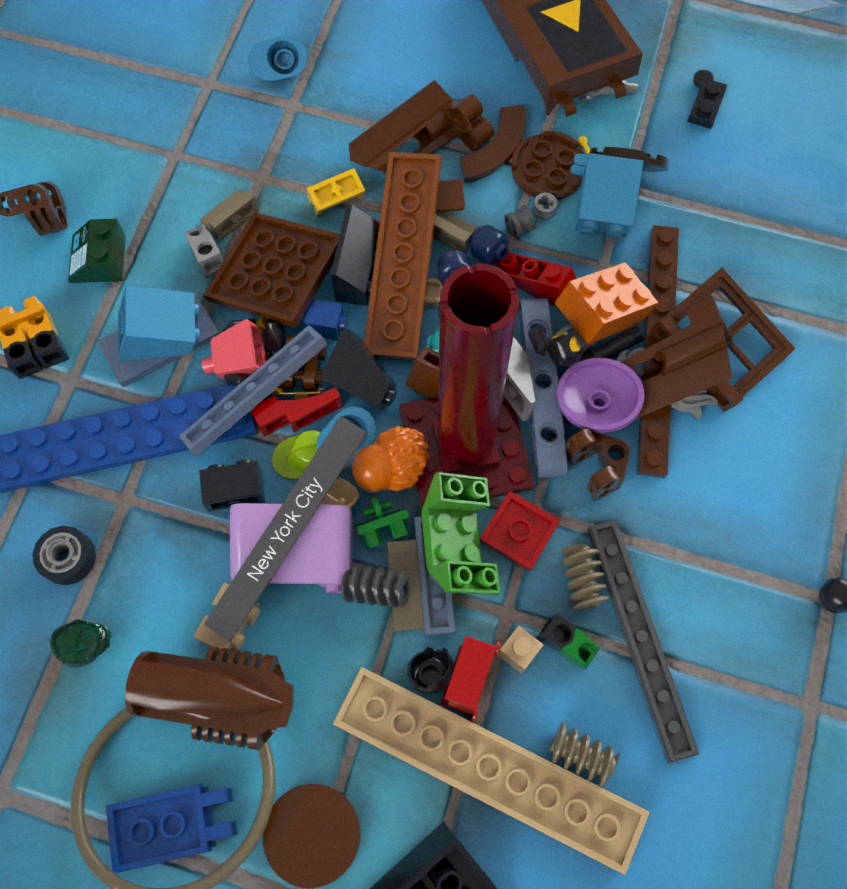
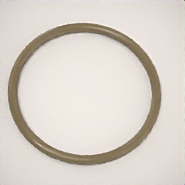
(114, 881)

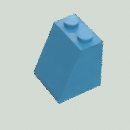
(156, 323)

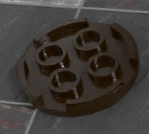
(649, 164)

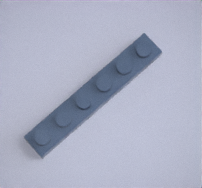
(252, 390)

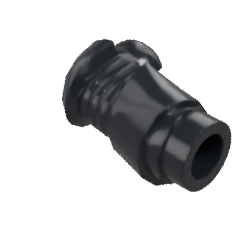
(274, 337)

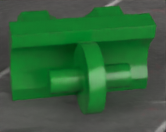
(395, 520)

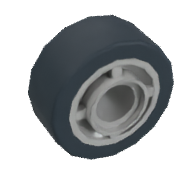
(51, 546)

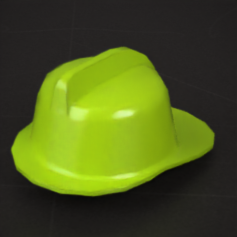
(295, 454)

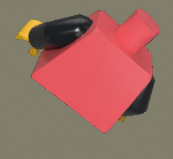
(237, 351)

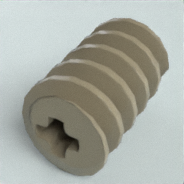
(583, 577)
(583, 754)

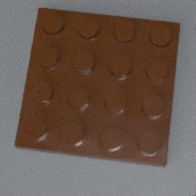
(274, 269)

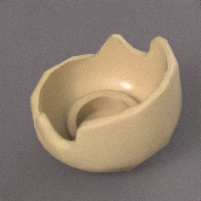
(342, 494)

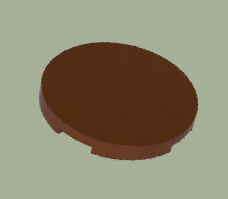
(545, 164)
(311, 836)

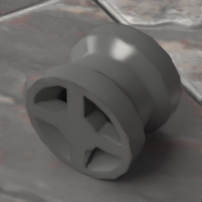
(520, 221)

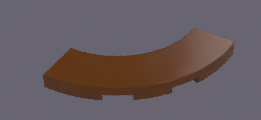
(499, 149)

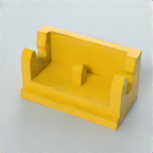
(335, 191)

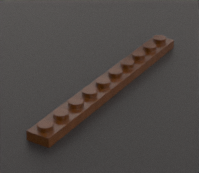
(662, 283)

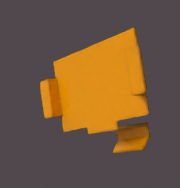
(299, 395)

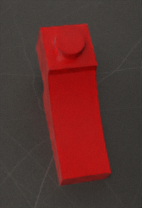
(299, 413)

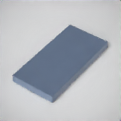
(132, 370)

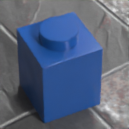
(326, 318)

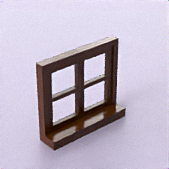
(726, 394)

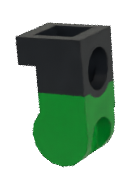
(568, 641)

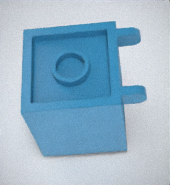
(606, 194)

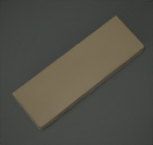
(405, 556)

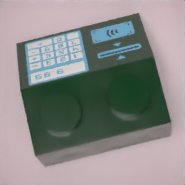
(97, 252)

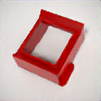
(469, 676)

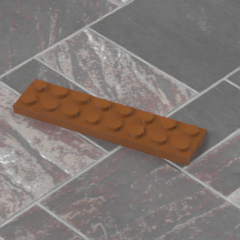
(403, 255)

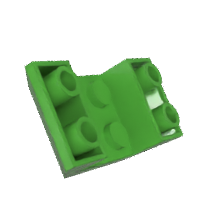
(453, 534)

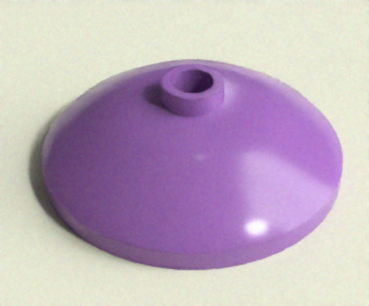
(602, 383)

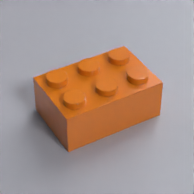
(606, 302)

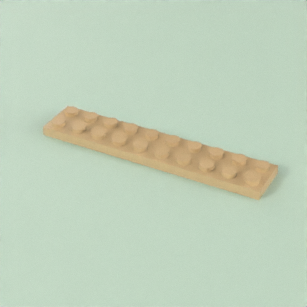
(493, 770)

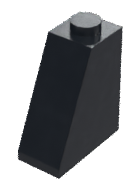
(359, 372)

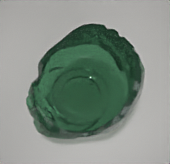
(79, 642)

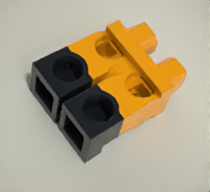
(30, 337)

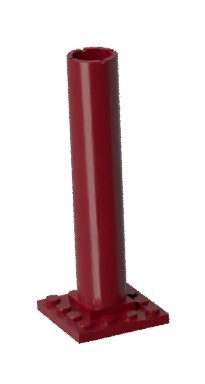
(471, 422)

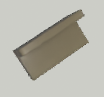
(230, 214)
(452, 231)

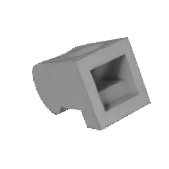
(205, 250)

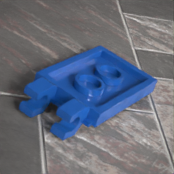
(165, 826)

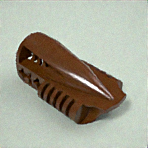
(223, 697)

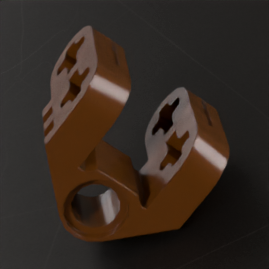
(44, 214)
(586, 444)

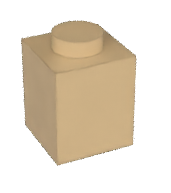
(520, 649)

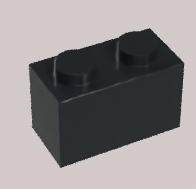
(231, 485)

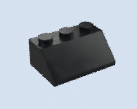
(355, 257)

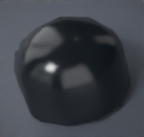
(431, 670)

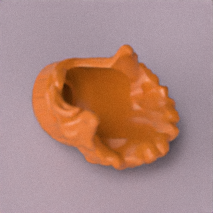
(391, 461)

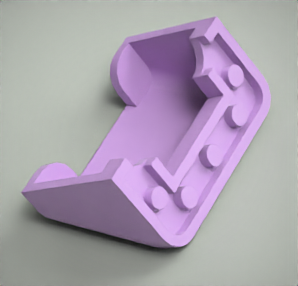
(318, 555)

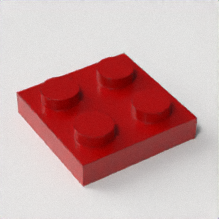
(519, 531)

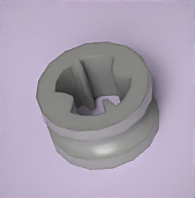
(551, 202)

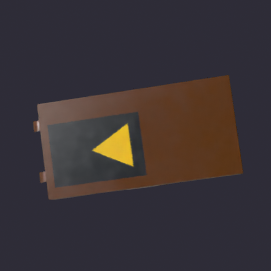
(567, 46)

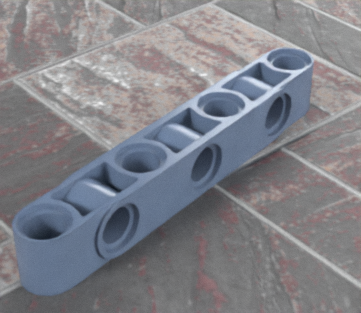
(546, 415)

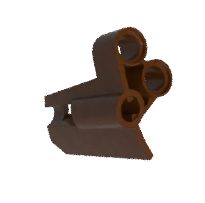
(428, 117)
(691, 358)

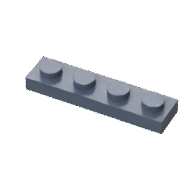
(436, 603)

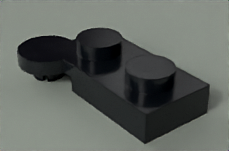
(707, 100)

